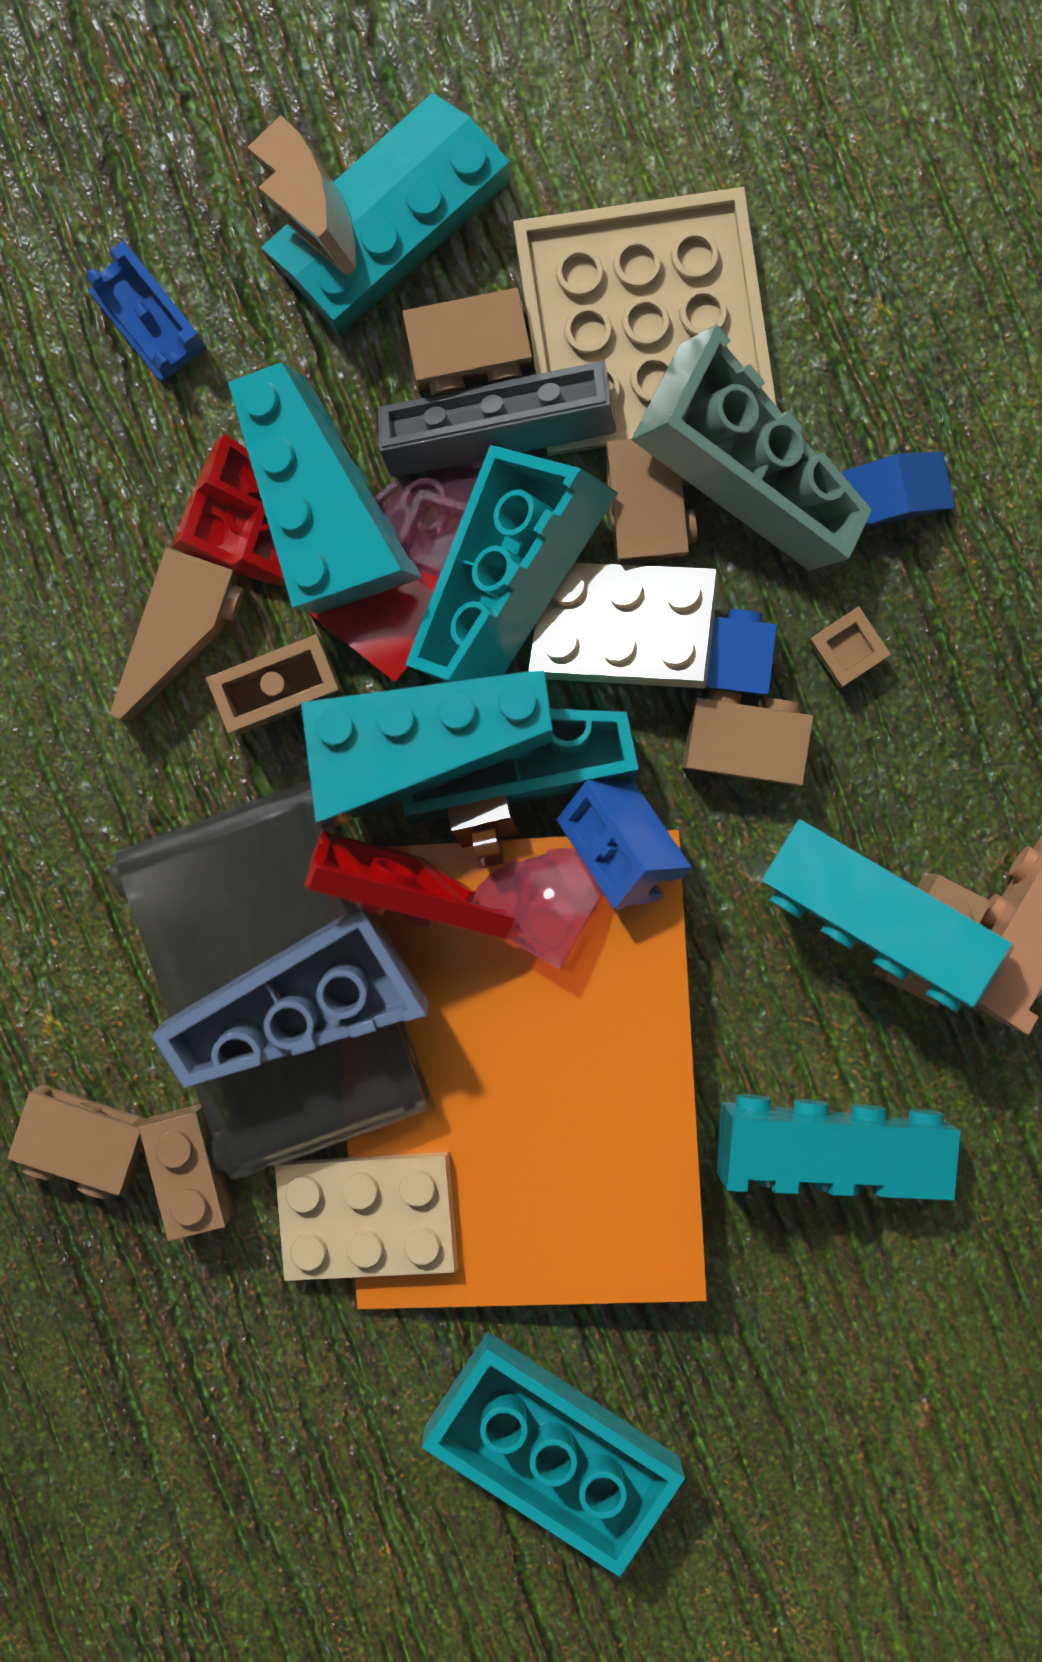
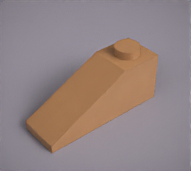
(179, 621)

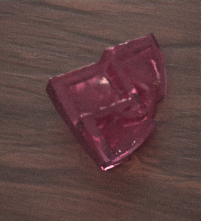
(429, 512)
(547, 897)

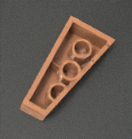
(1019, 920)

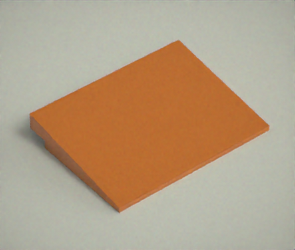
(555, 1104)

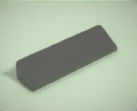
(506, 414)

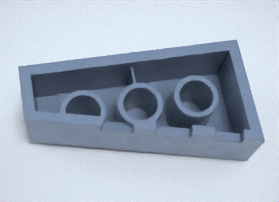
(308, 995)

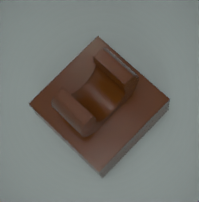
(483, 826)

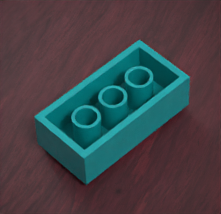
(553, 1454)

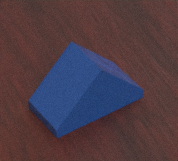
(903, 486)

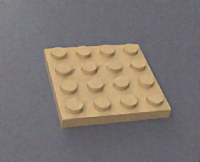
(635, 287)

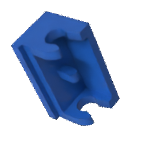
(144, 313)
(622, 841)

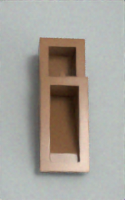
(305, 194)

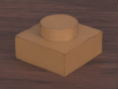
(849, 647)

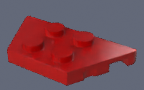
(400, 882)

